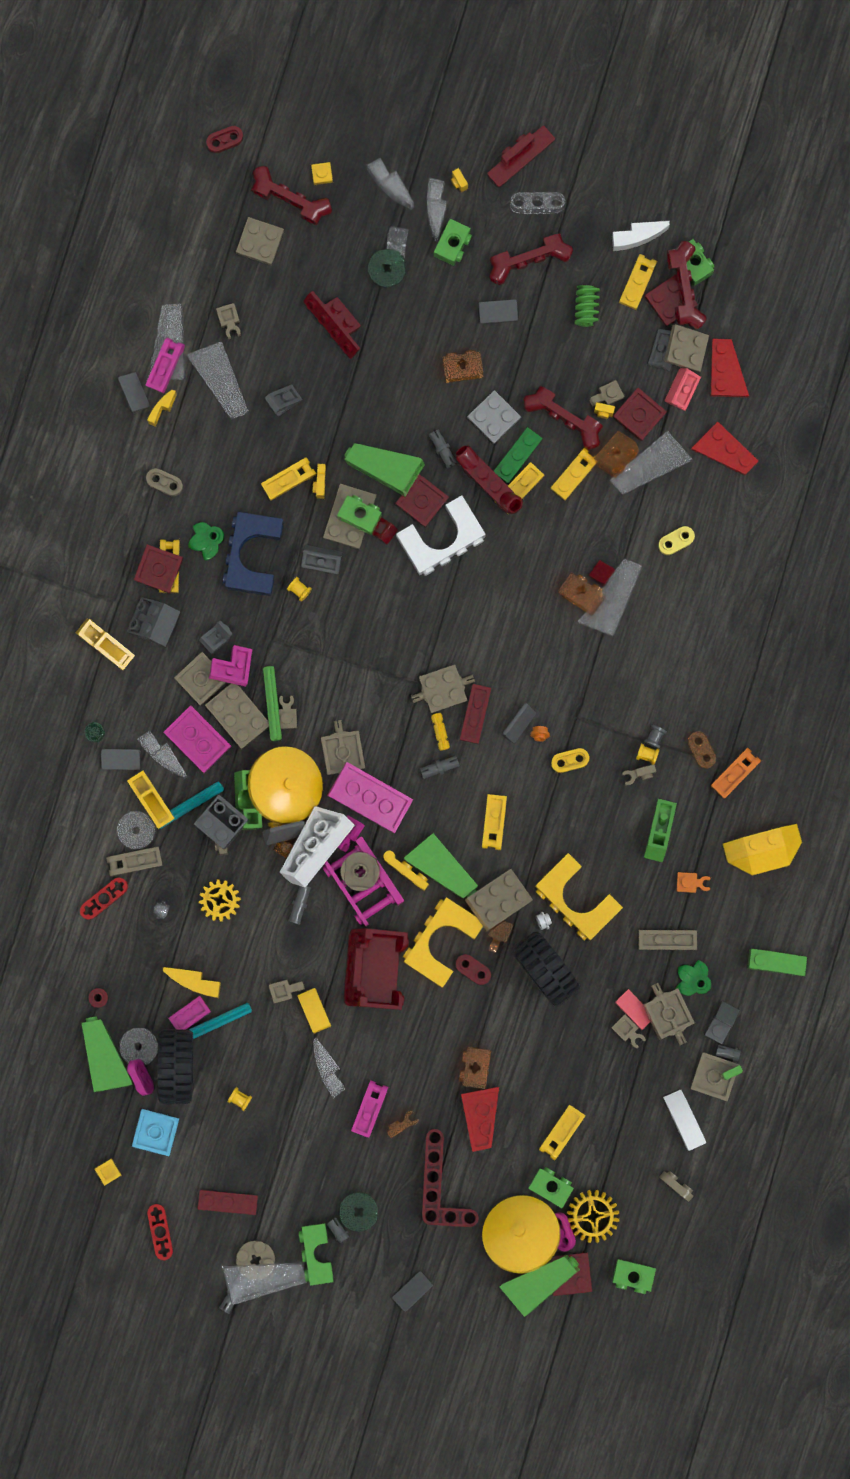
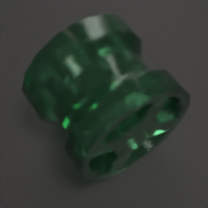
(94, 729)

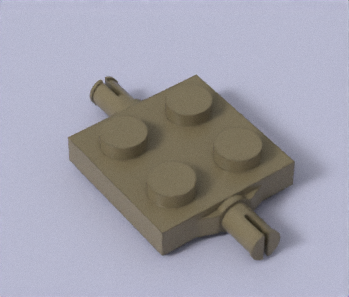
(443, 688)
(342, 748)
(668, 1014)

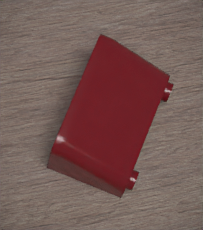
(374, 968)

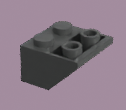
(153, 621)
(221, 822)

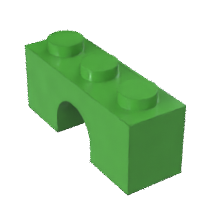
(243, 801)
(317, 1271)

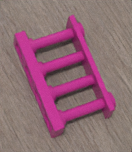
(383, 881)

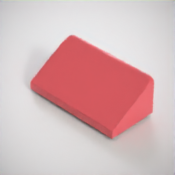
(682, 388)
(633, 1009)

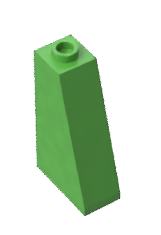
(387, 467)
(439, 864)
(103, 1057)
(536, 1286)

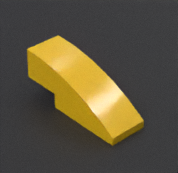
(105, 644)
(150, 799)
(193, 981)

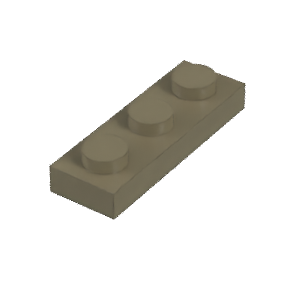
(667, 939)

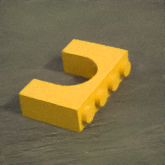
(552, 888)
(447, 914)

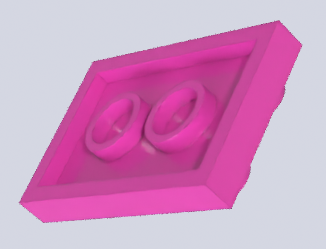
(197, 739)

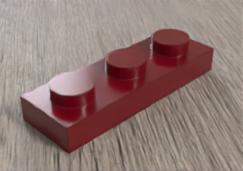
(475, 714)
(227, 1202)

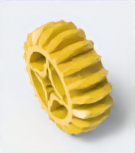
(610, 1213)

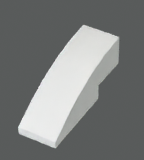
(639, 234)
(684, 1120)

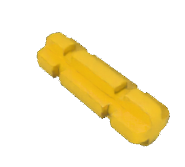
(440, 731)

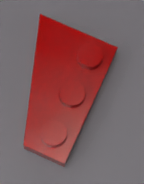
(725, 371)
(725, 449)
(480, 1116)

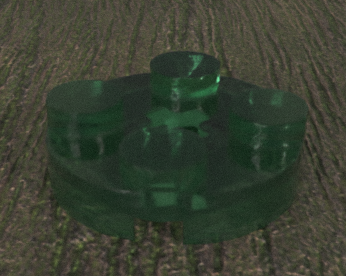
(377, 271)
(347, 1212)

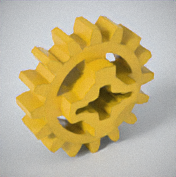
(222, 892)

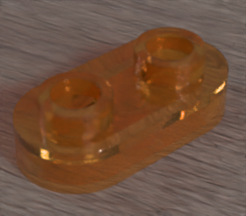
(701, 750)

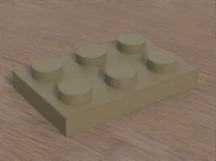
(341, 532)
(238, 715)
(498, 900)

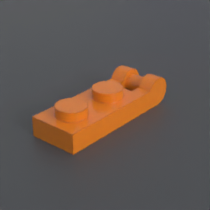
(735, 774)

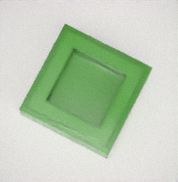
(732, 1072)

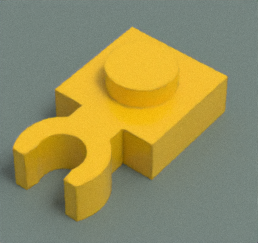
(319, 486)

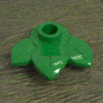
(203, 541)
(691, 977)

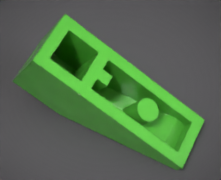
(660, 830)
(776, 962)

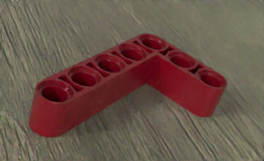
(436, 1186)

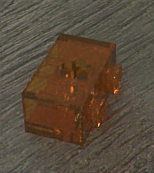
(453, 370)
(617, 454)
(587, 602)
(482, 1058)

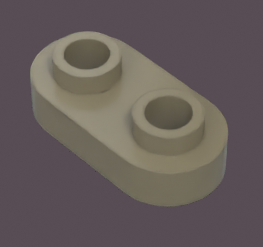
(165, 482)
(670, 1179)

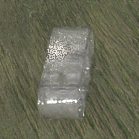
(545, 197)

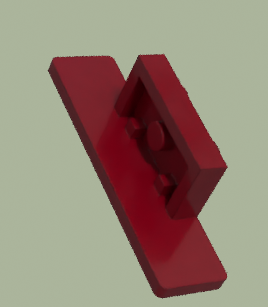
(520, 155)
(336, 321)

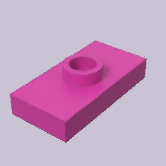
(189, 1014)

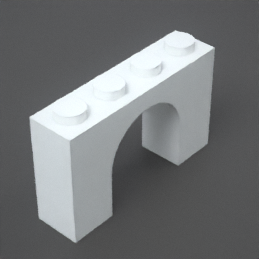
(426, 558)

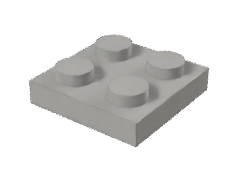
(494, 417)

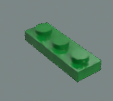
(518, 455)

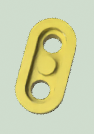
(676, 540)

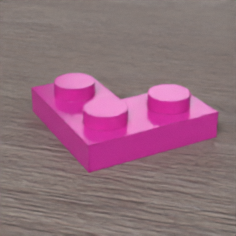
(234, 671)

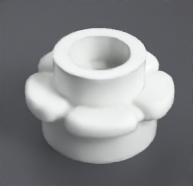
(543, 920)

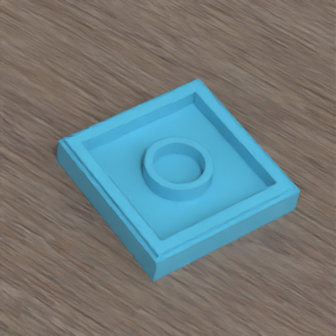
(155, 1132)

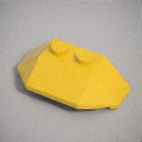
(764, 850)

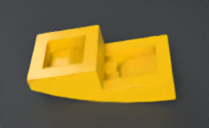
(164, 403)
(314, 1010)

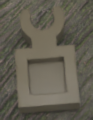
(229, 317)
(288, 716)
(626, 1029)

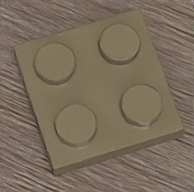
(260, 241)
(686, 348)
(196, 680)
(709, 1078)

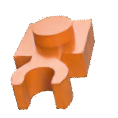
(688, 882)

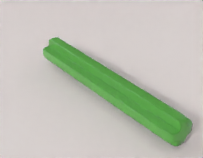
(272, 703)

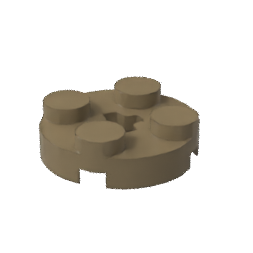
(369, 864)
(258, 1249)

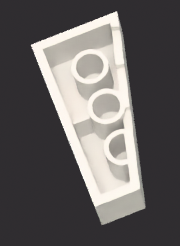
(315, 845)

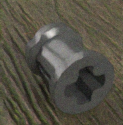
(655, 736)

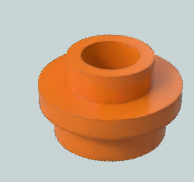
(540, 733)

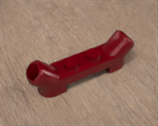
(265, 187)
(552, 247)
(678, 259)
(544, 400)
(488, 480)

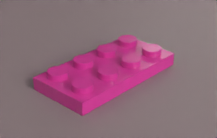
(370, 797)

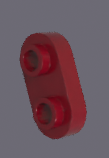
(223, 137)
(473, 969)

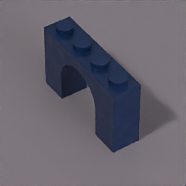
(248, 527)

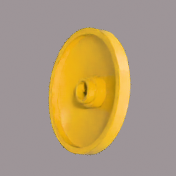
(285, 785)
(521, 1234)

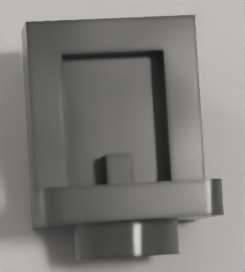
(216, 637)

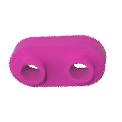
(140, 1077)
(565, 1232)

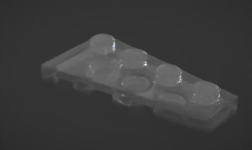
(170, 326)
(218, 375)
(652, 463)
(617, 594)
(254, 1281)

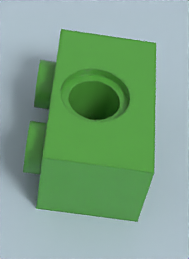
(457, 232)
(702, 270)
(368, 522)
(557, 1197)
(624, 1268)

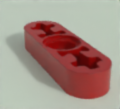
(96, 912)
(167, 1236)

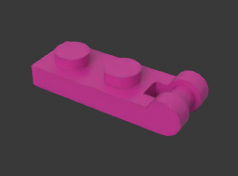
(164, 365)
(369, 1110)

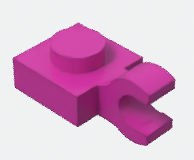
(352, 835)

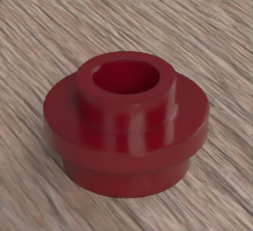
(93, 993)

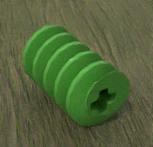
(586, 305)

